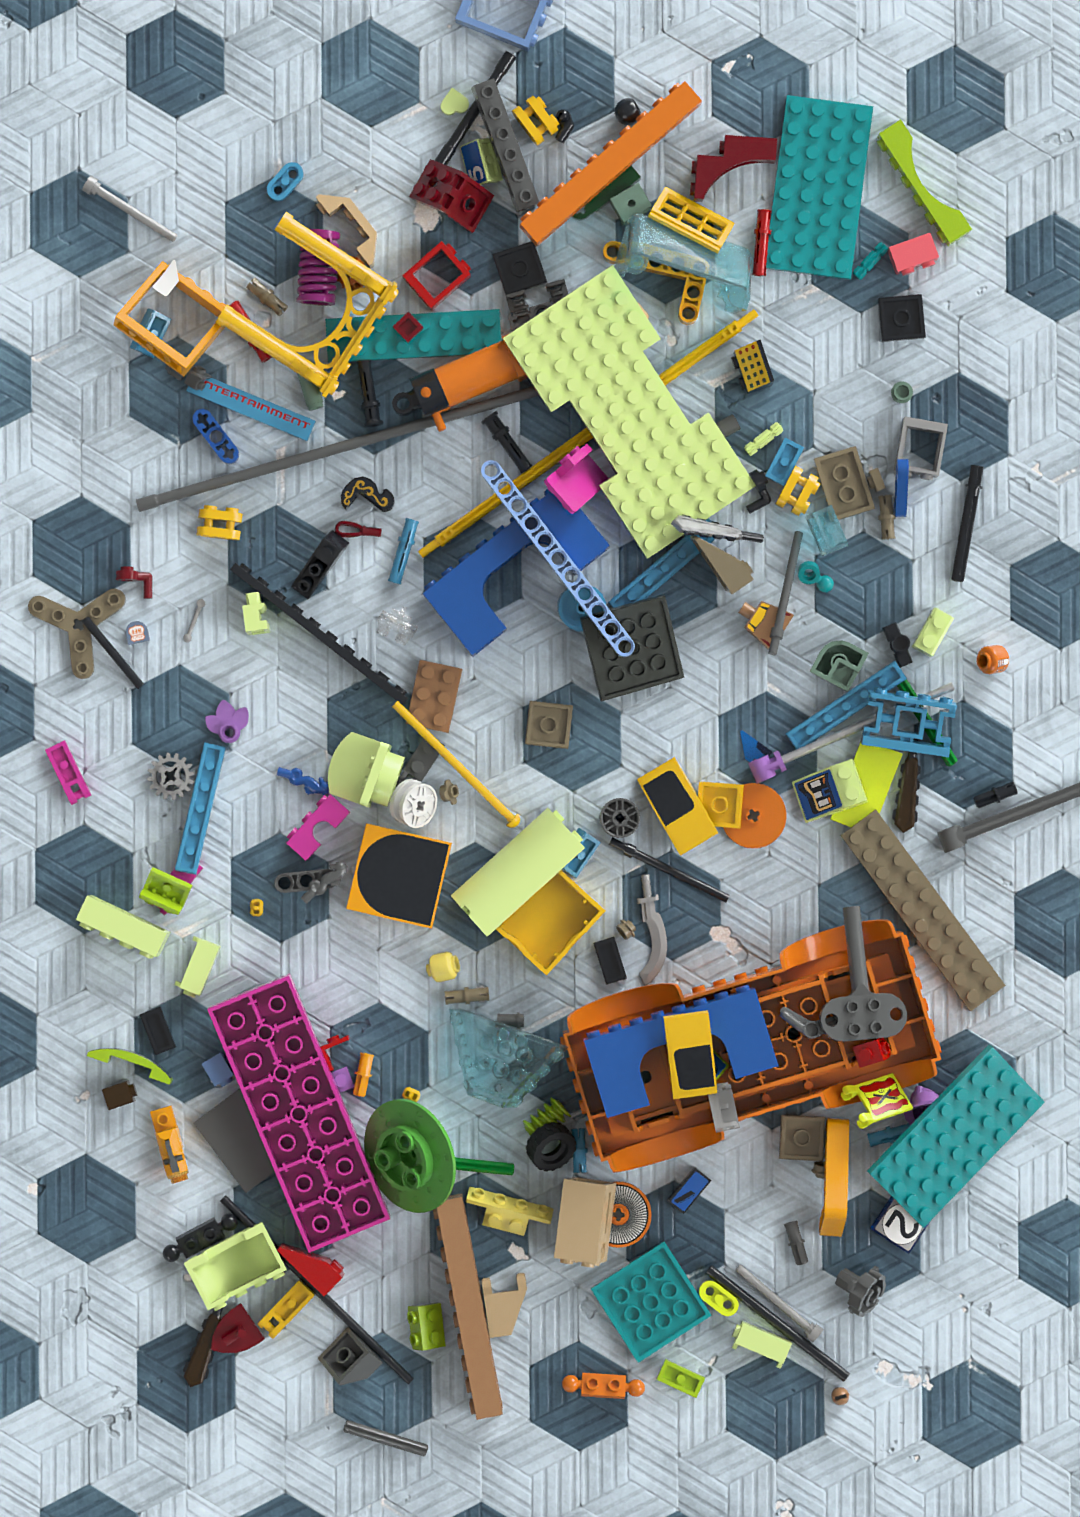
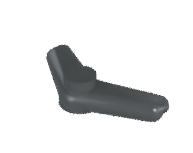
(808, 1028)

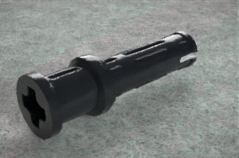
(370, 404)
(500, 433)

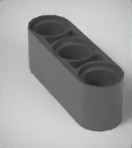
(295, 878)

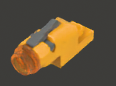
(170, 1144)

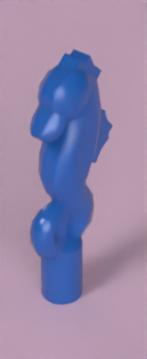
(311, 785)

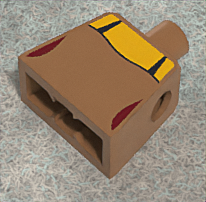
(762, 620)

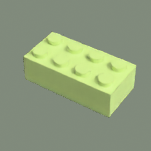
(122, 925)

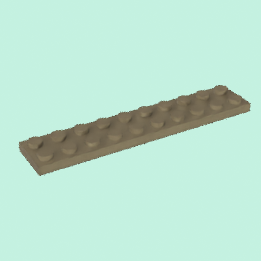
(922, 910)

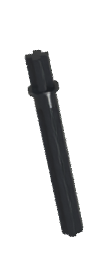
(967, 523)

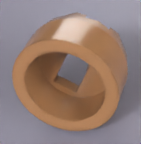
(838, 1392)

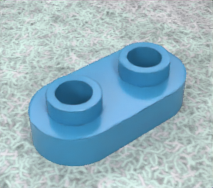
(285, 182)

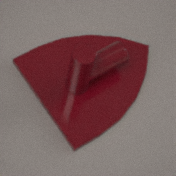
(235, 1332)

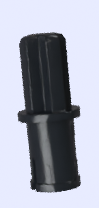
(995, 795)

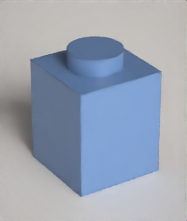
(218, 1070)

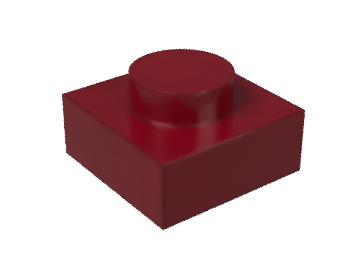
(408, 327)

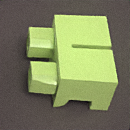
(252, 615)

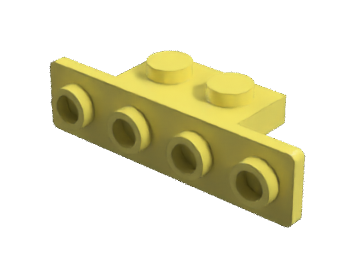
(508, 1212)

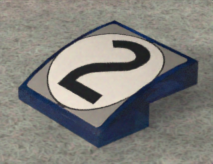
(898, 1226)

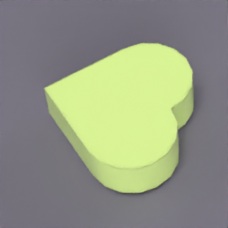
(454, 103)

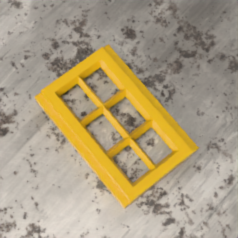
(685, 230)

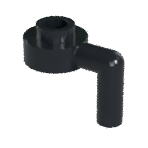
(760, 481)

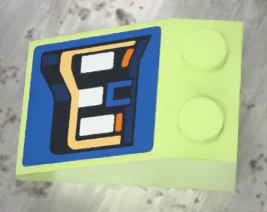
(829, 791)

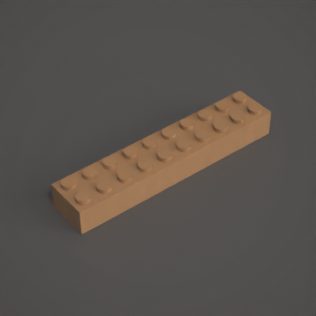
(469, 1307)

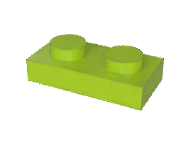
(680, 1378)

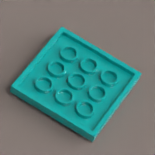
(651, 1301)

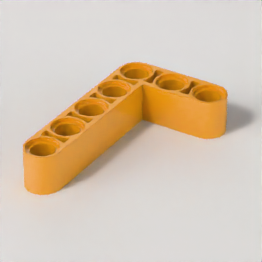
(691, 282)
(835, 1178)

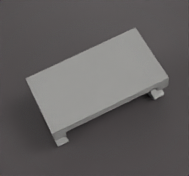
(723, 1108)

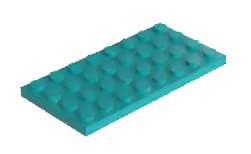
(818, 187)
(956, 1136)

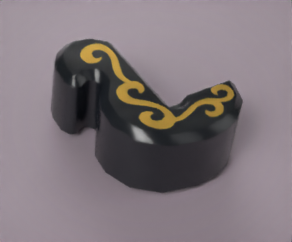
(368, 490)

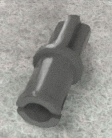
(796, 1242)

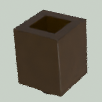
(119, 1094)

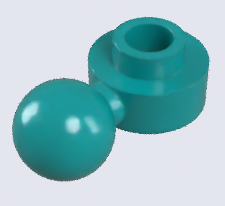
(824, 583)

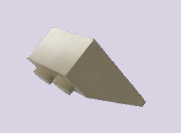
(729, 570)

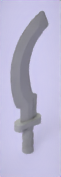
(657, 932)

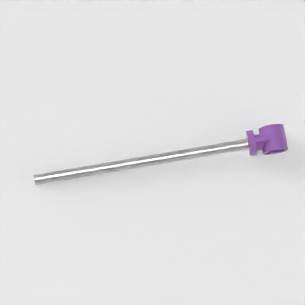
(765, 767)

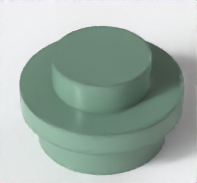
(901, 392)

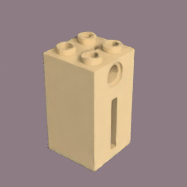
(585, 1221)

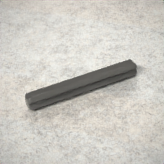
(385, 1438)

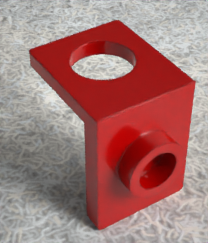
(335, 1040)

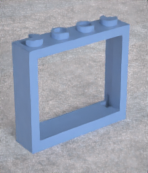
(524, 44)

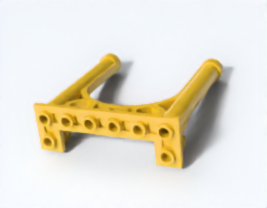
(287, 353)

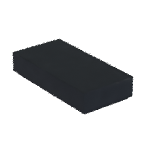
(610, 960)
(158, 1030)

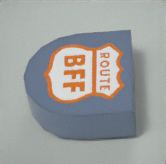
(137, 633)

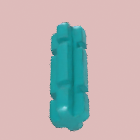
(869, 262)

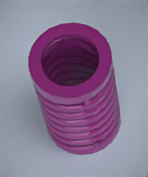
(308, 268)

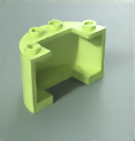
(235, 1265)

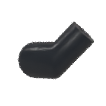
(566, 125)

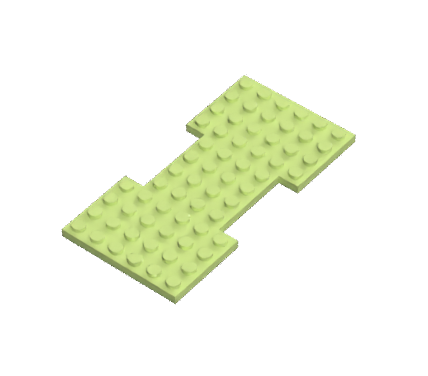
(594, 357)

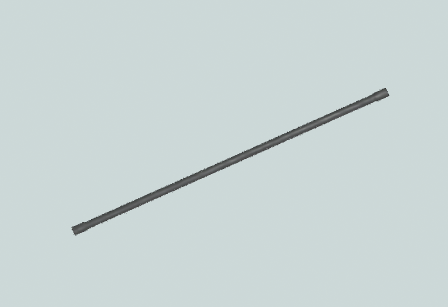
(155, 500)

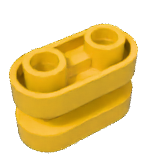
(536, 107)
(809, 485)
(229, 516)

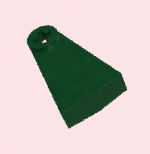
(620, 184)

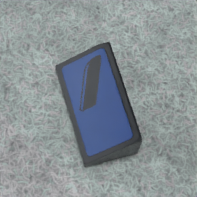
(689, 1190)

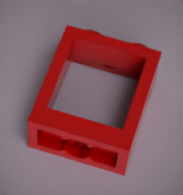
(419, 289)

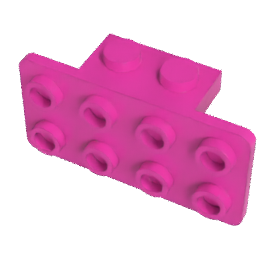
(576, 479)

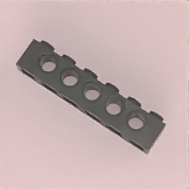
(505, 145)

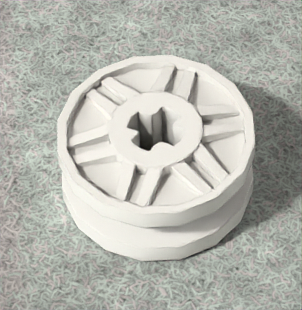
(413, 803)

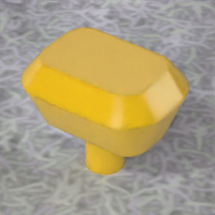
(256, 907)
(411, 1094)

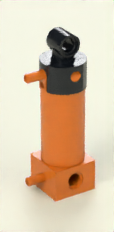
(460, 381)

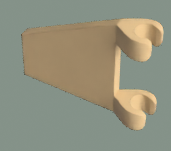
(503, 1307)

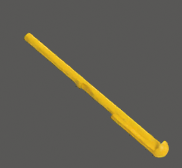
(513, 821)

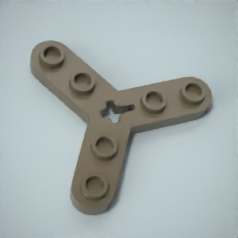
(79, 640)

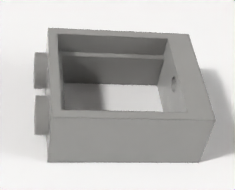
(927, 426)

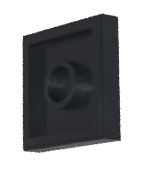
(519, 268)
(901, 318)

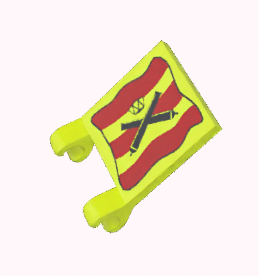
(881, 1098)

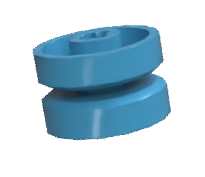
(568, 607)

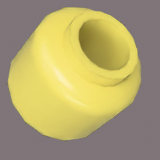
(443, 966)

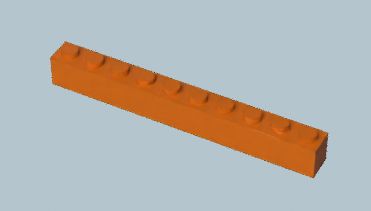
(610, 163)

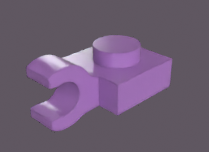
(343, 1079)

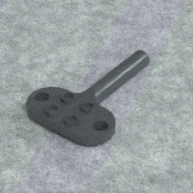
(861, 1013)

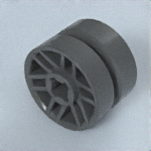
(611, 825)

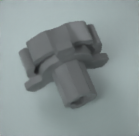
(862, 1289)

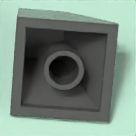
(349, 1358)

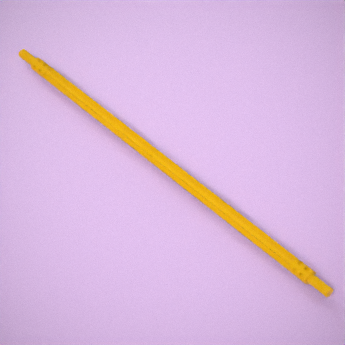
(581, 438)

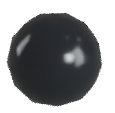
(627, 111)

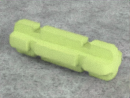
(763, 439)

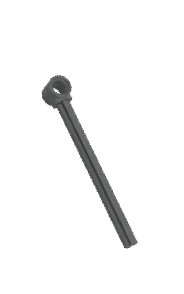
(957, 836)

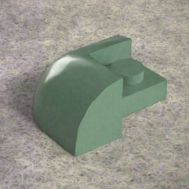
(839, 663)

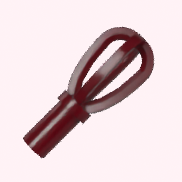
(364, 531)

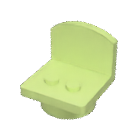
(364, 770)

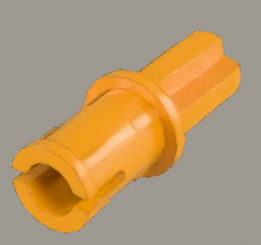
(363, 1074)

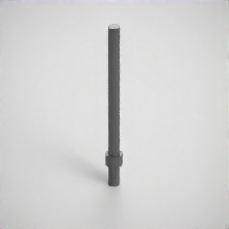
(777, 631)

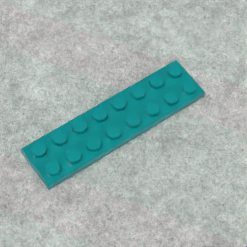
(443, 335)

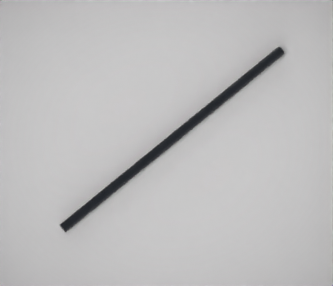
(342, 1314)

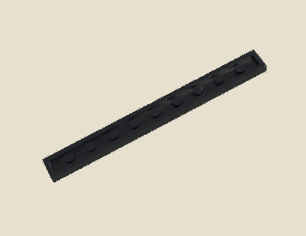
(327, 638)

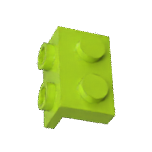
(165, 891)
(426, 1326)

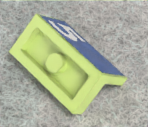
(481, 161)

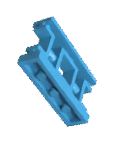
(905, 741)

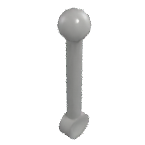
(200, 604)

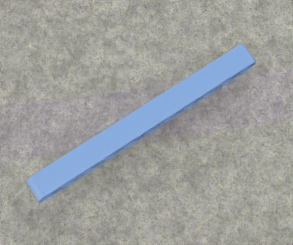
(553, 548)

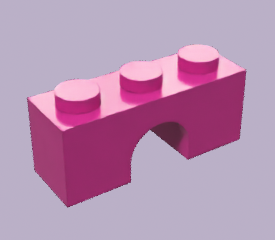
(302, 839)

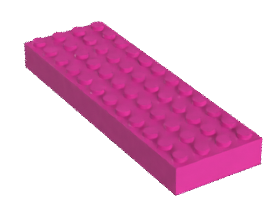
(299, 1113)

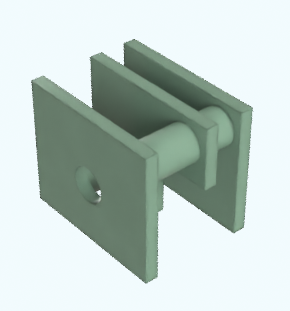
(630, 203)

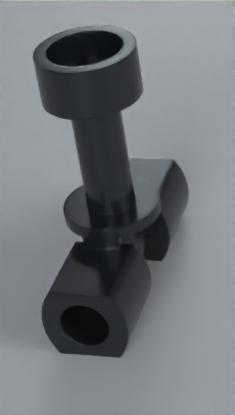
(899, 644)

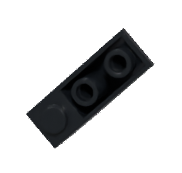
(320, 564)

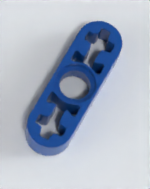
(210, 420)
(901, 487)

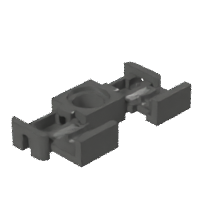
(520, 310)

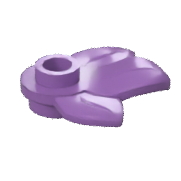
(226, 718)

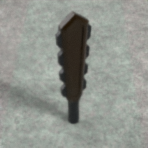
(906, 800)
(197, 1368)

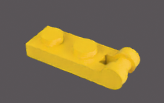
(286, 1308)

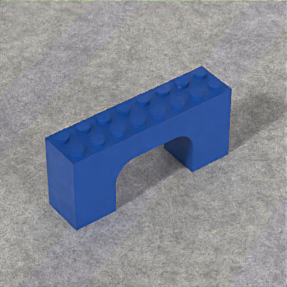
(460, 592)
(618, 1052)

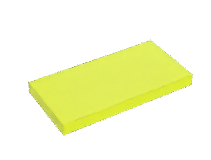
(876, 771)

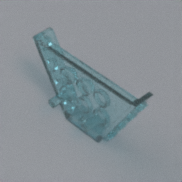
(500, 1055)

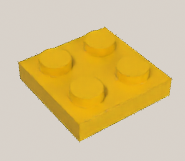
(722, 803)

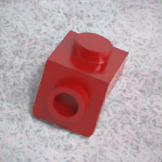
(872, 1052)

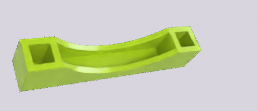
(947, 220)

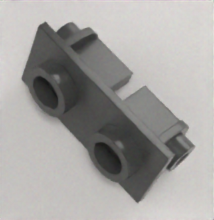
(195, 376)

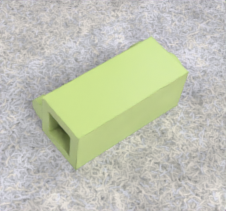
(199, 967)
(761, 1342)

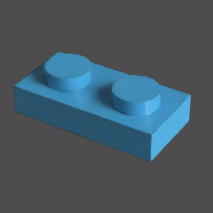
(784, 462)

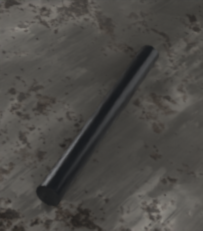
(118, 659)

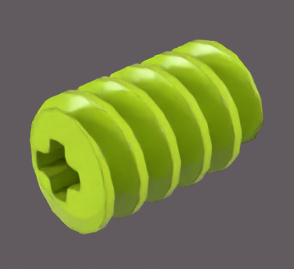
(551, 1114)

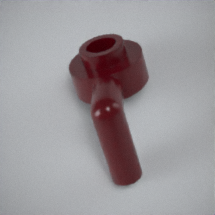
(127, 573)

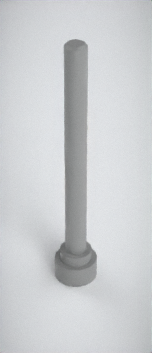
(93, 187)
(812, 1331)

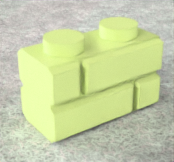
(932, 632)

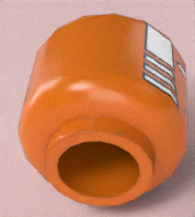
(993, 659)

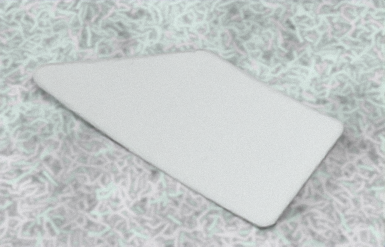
(167, 280)

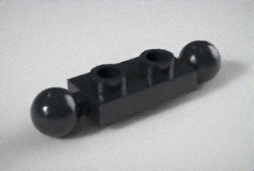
(200, 1237)

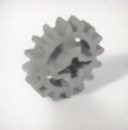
(159, 767)

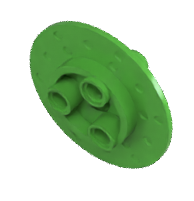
(410, 1155)

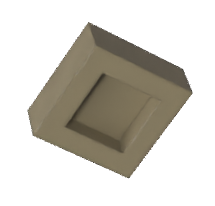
(875, 480)

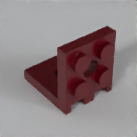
(451, 193)

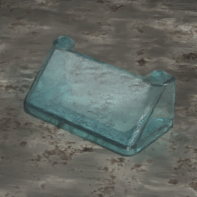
(650, 240)

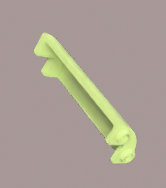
(518, 871)

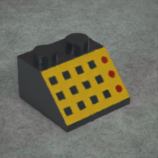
(752, 367)

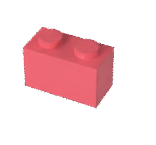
(912, 254)

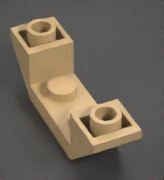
(333, 204)

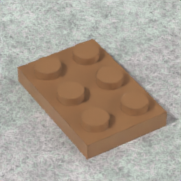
(435, 695)

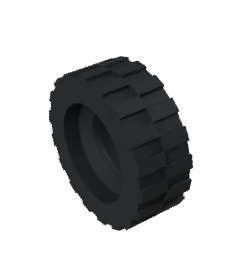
(557, 1157)

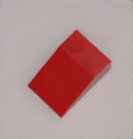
(315, 1268)

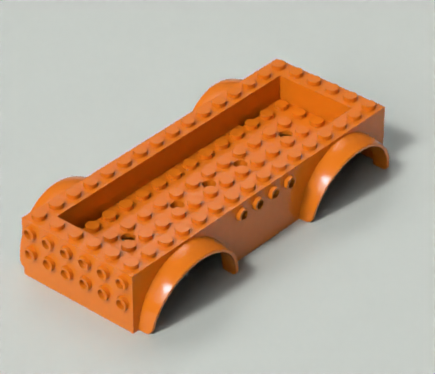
(804, 1067)

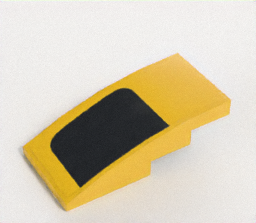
(677, 806)
(690, 1054)

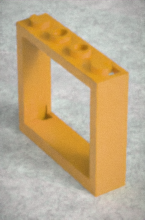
(152, 342)

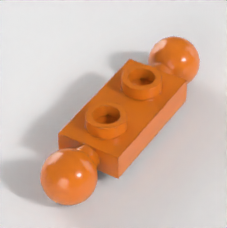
(603, 1385)

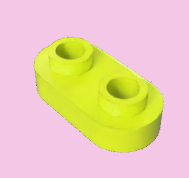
(718, 1297)

